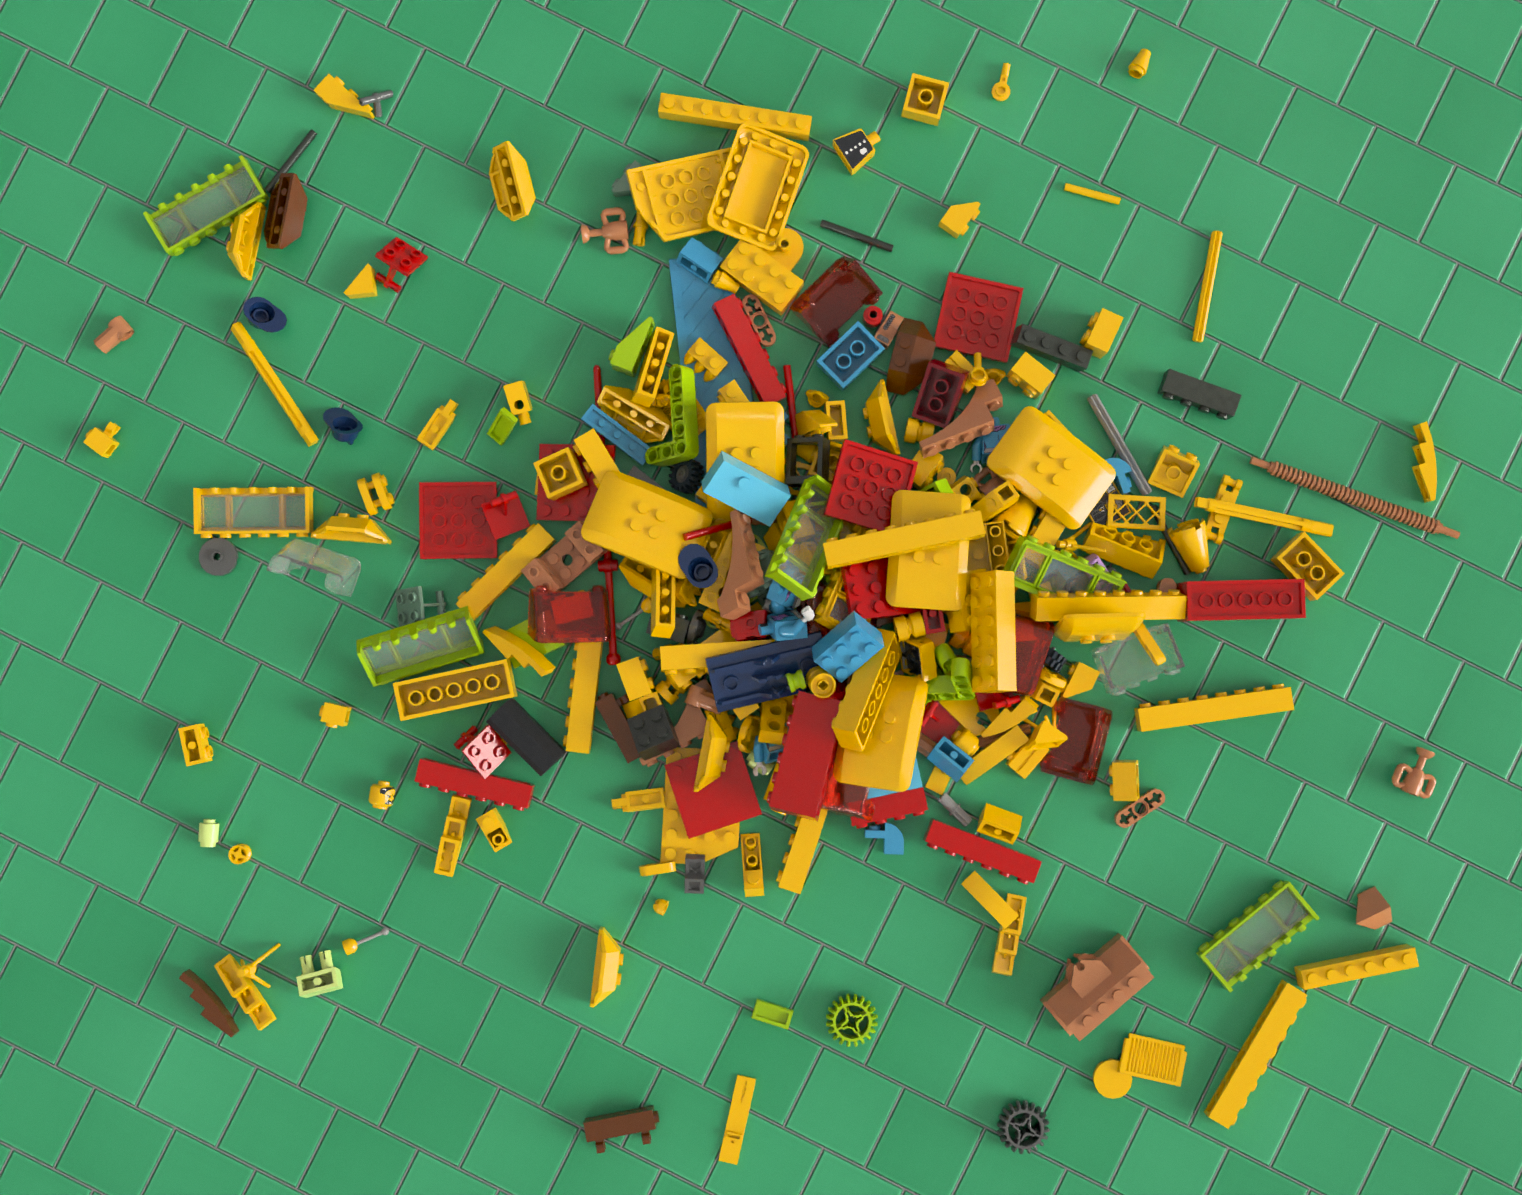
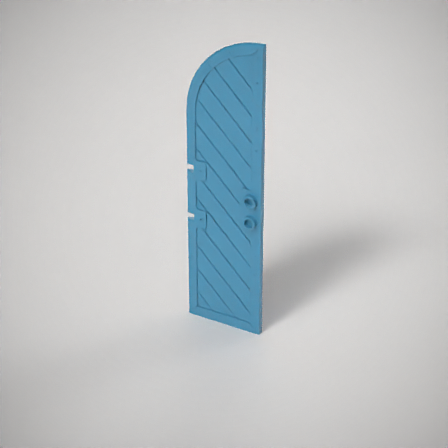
(696, 319)

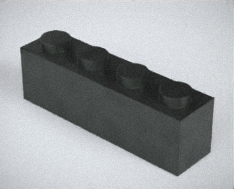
(1051, 347)
(1199, 394)

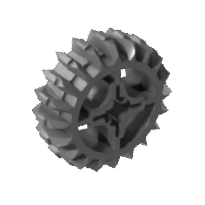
(1018, 1142)

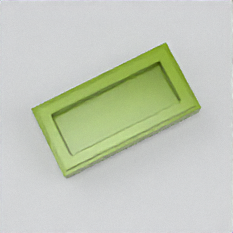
(502, 426)
(772, 1013)

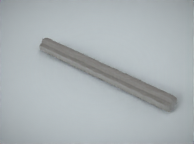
(1119, 444)

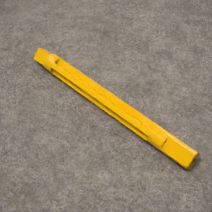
(274, 384)
(1264, 516)

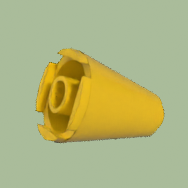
(1018, 516)
(1192, 544)

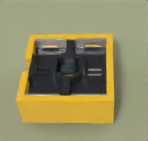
(918, 658)

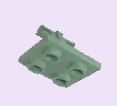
(765, 557)
(411, 605)

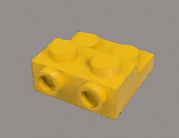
(1174, 470)

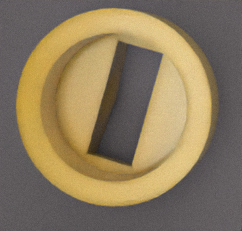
(660, 906)

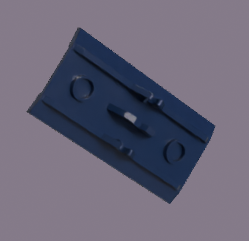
(759, 672)

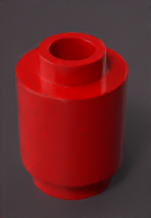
(872, 322)

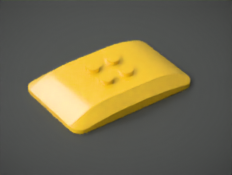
(757, 187)
(749, 433)
(1051, 467)
(643, 522)
(930, 576)
(1097, 627)
(893, 741)

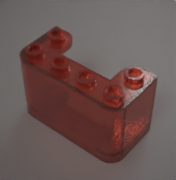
(1032, 646)

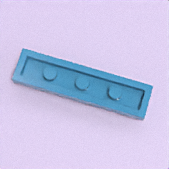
(615, 433)

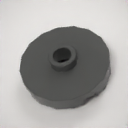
(227, 560)
(696, 628)

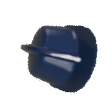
(264, 315)
(342, 424)
(698, 566)

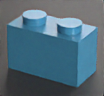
(699, 260)
(950, 759)

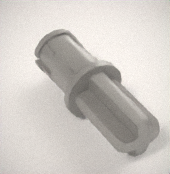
(955, 809)

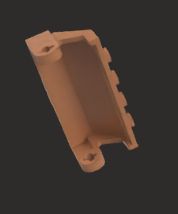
(1097, 986)

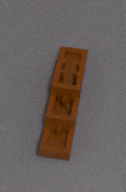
(214, 1009)

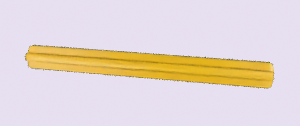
(1207, 286)

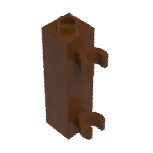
(617, 723)
(620, 1124)

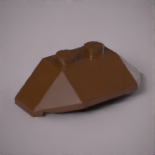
(285, 212)
(910, 357)

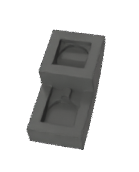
(694, 873)

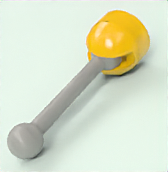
(645, 607)
(351, 945)

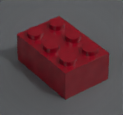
(940, 393)

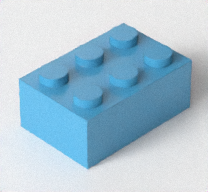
(850, 356)
(847, 646)

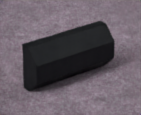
(526, 736)

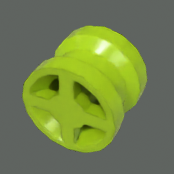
(795, 681)

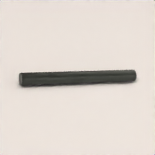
(291, 160)
(856, 235)
(1181, 562)

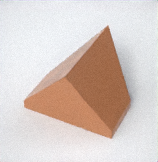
(1372, 909)

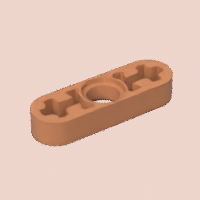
(757, 305)
(1130, 820)

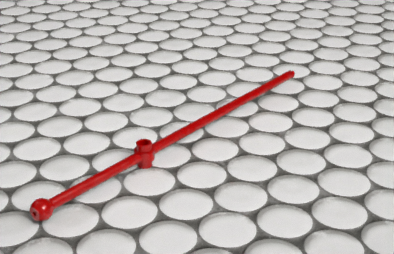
(607, 565)

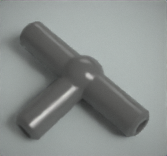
(376, 99)

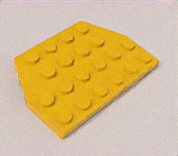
(677, 193)
(674, 836)

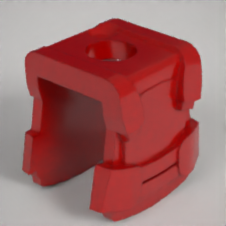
(746, 627)

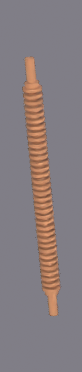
(1354, 497)

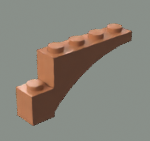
(970, 424)
(744, 570)
(689, 726)

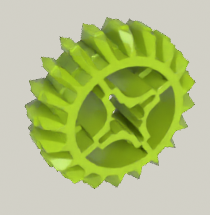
(859, 1035)

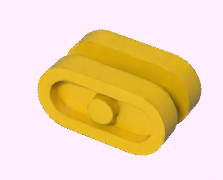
(385, 499)

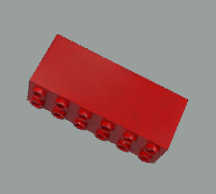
(1243, 599)
(805, 757)

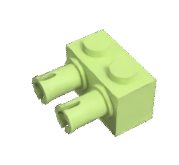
(321, 981)

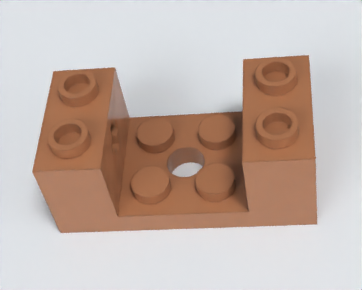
(550, 568)

